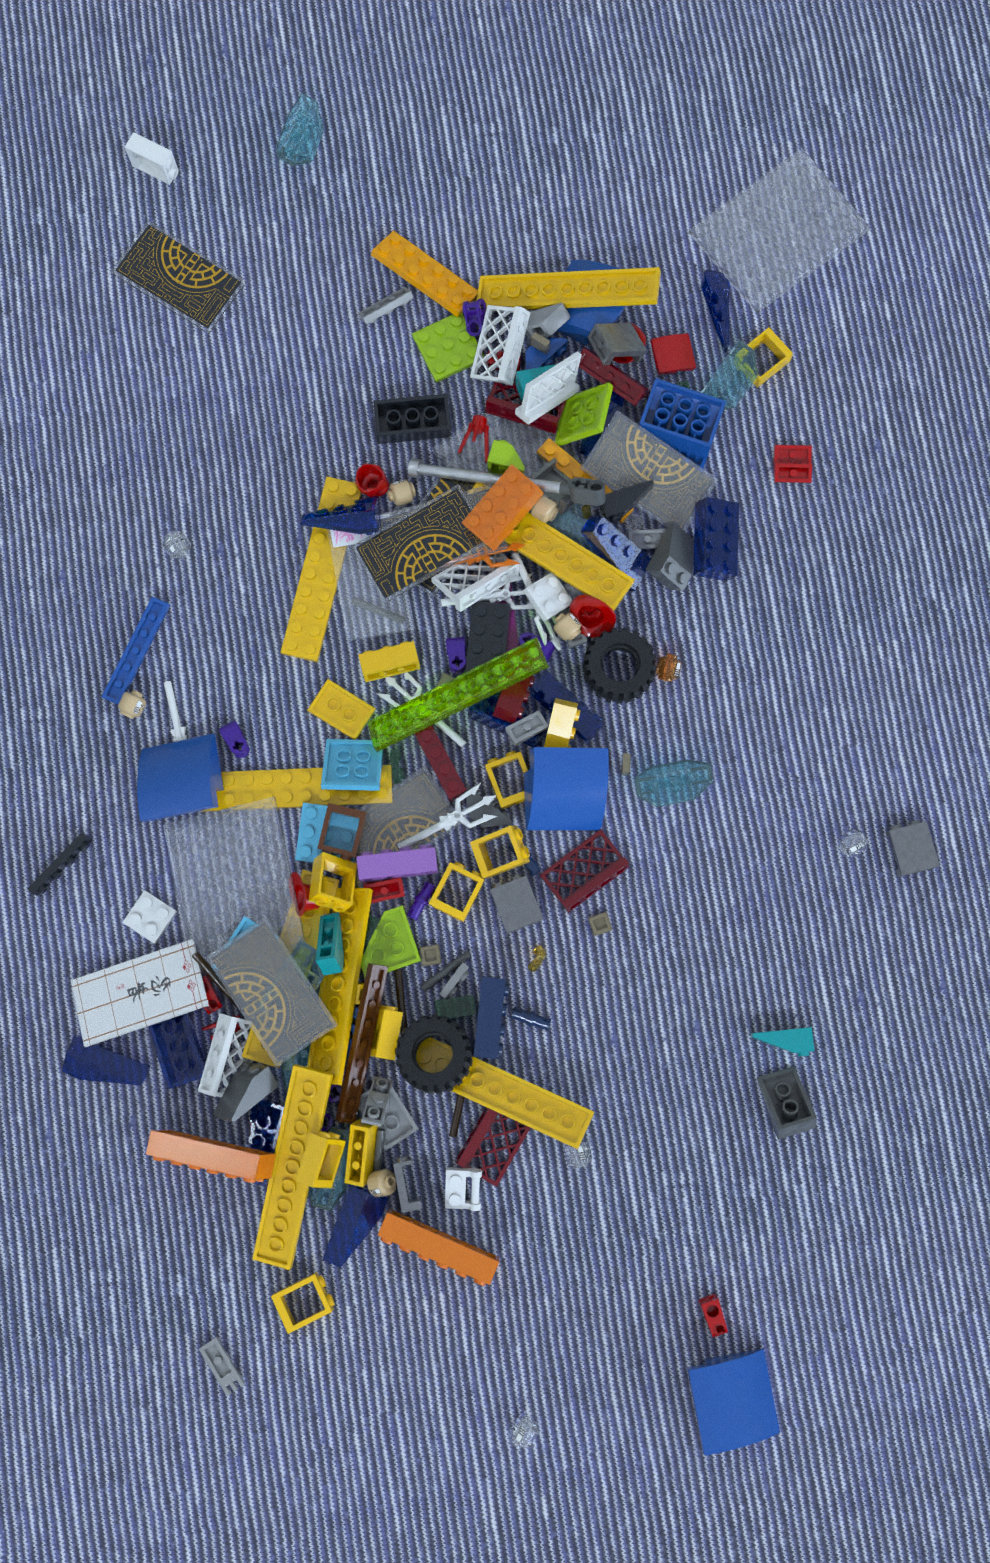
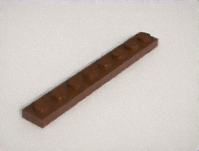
(361, 1043)

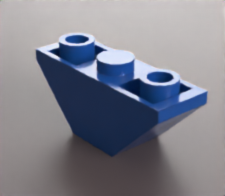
(535, 358)

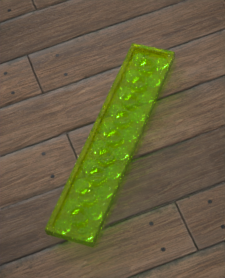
(457, 694)

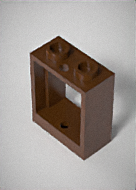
(333, 808)

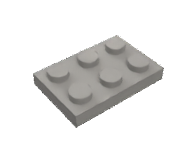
(397, 1122)

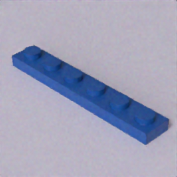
(135, 650)

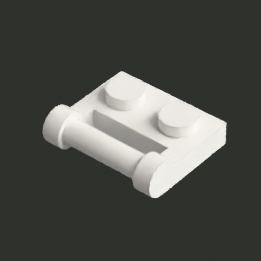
(456, 1188)

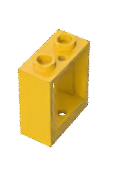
(780, 350)
(493, 763)
(482, 856)
(337, 866)
(447, 909)
(386, 1033)
(321, 1160)
(284, 1311)

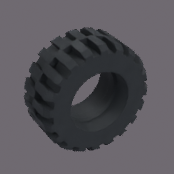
(623, 641)
(410, 1042)

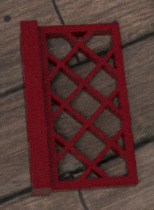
(622, 383)
(506, 409)
(594, 884)
(478, 1135)

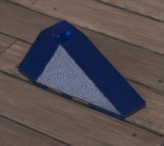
(716, 295)
(102, 1064)

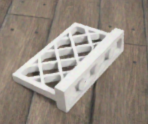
(512, 345)
(549, 389)
(484, 586)
(219, 1054)

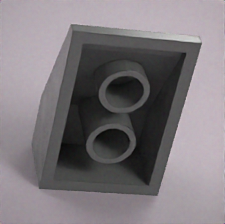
(673, 559)
(245, 1090)
(787, 1103)

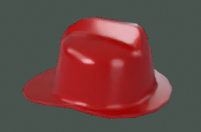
(302, 894)

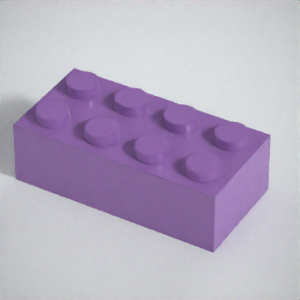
(397, 864)

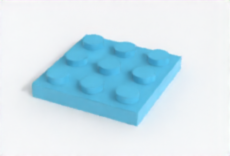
(351, 765)
(340, 833)

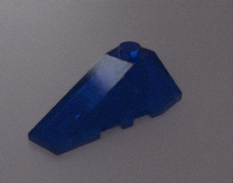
(357, 518)
(356, 1219)

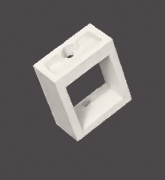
(151, 158)

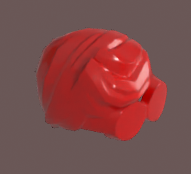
(371, 480)

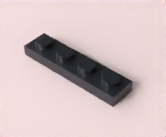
(65, 859)

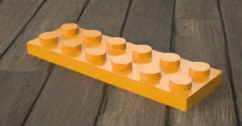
(424, 273)

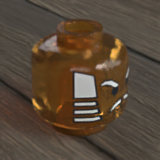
(668, 668)

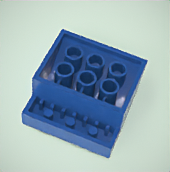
(584, 318)
(683, 419)
(178, 778)
(566, 789)
(733, 1401)

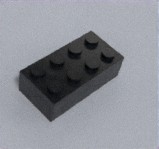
(412, 418)
(487, 633)

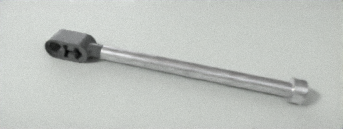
(581, 490)

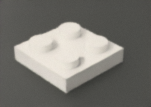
(548, 596)
(149, 917)

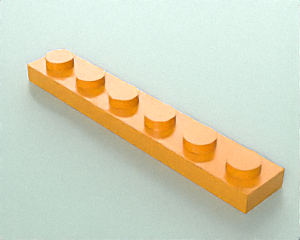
(567, 464)

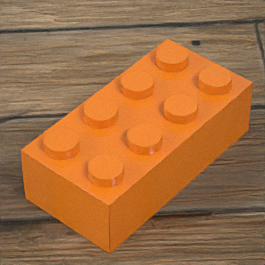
(502, 507)

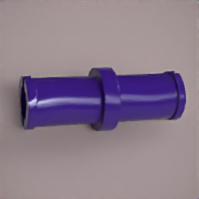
(421, 901)

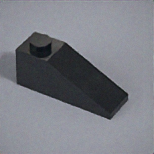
(623, 500)

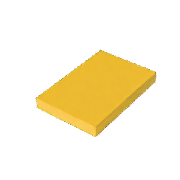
(341, 709)

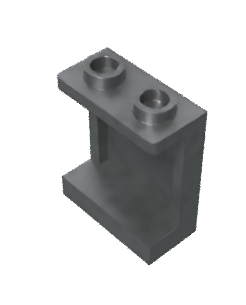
(616, 340)
(551, 473)
(912, 848)
(516, 903)
(406, 1205)

